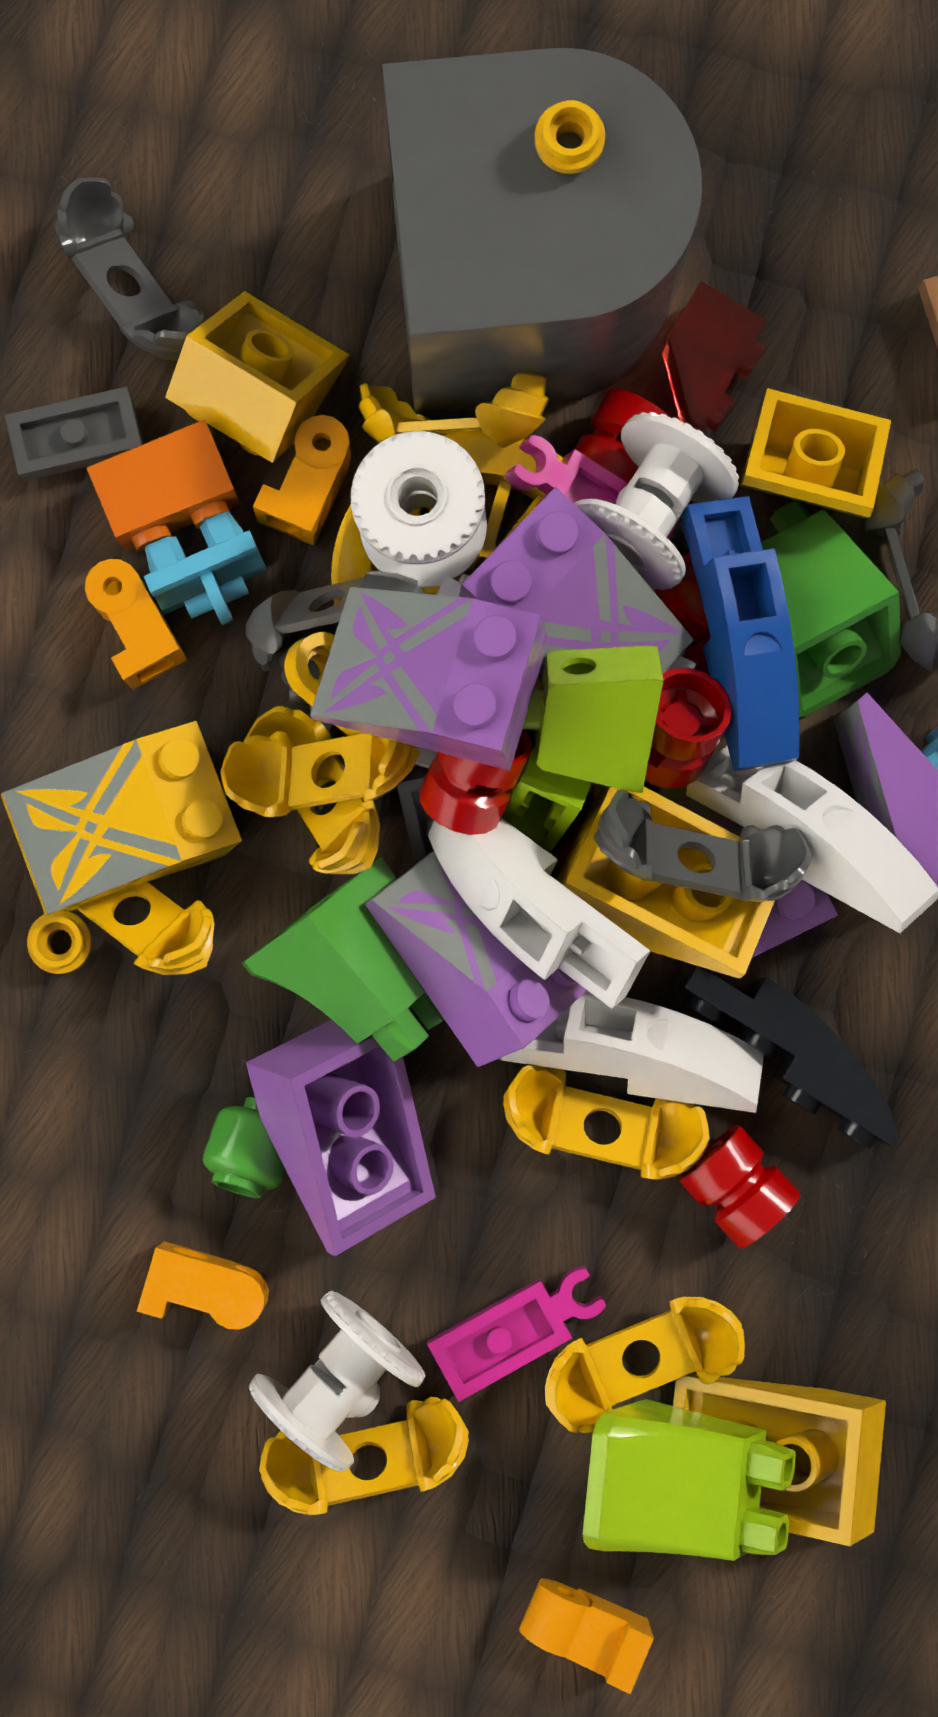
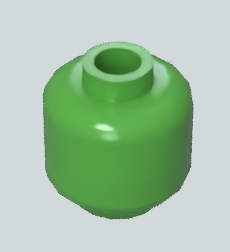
(242, 1152)

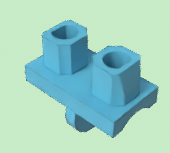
(208, 577)

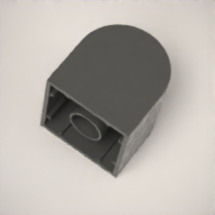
(528, 262)

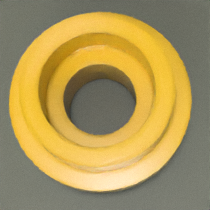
(574, 118)
(40, 942)

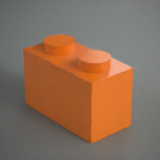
(163, 486)

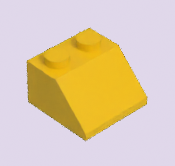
(254, 375)
(816, 453)

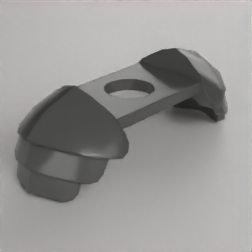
(92, 235)
(890, 510)
(295, 611)
(754, 869)

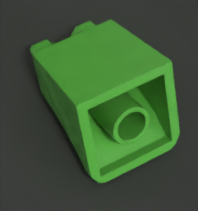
(837, 606)
(350, 968)

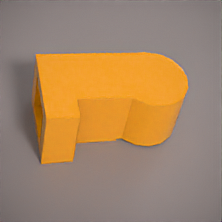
(310, 483)
(127, 603)
(204, 1282)
(588, 1632)

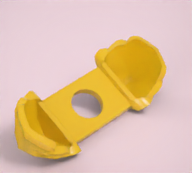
(505, 420)
(277, 778)
(351, 829)
(167, 940)
(651, 1139)
(690, 1338)
(417, 1450)

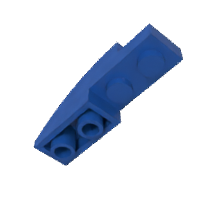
(748, 631)

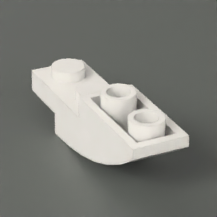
(849, 847)
(534, 915)
(654, 1049)

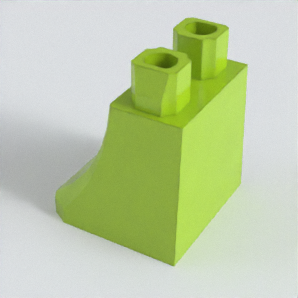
(683, 1484)

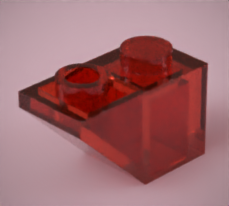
(706, 352)

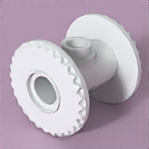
(673, 469)
(415, 473)
(338, 1384)

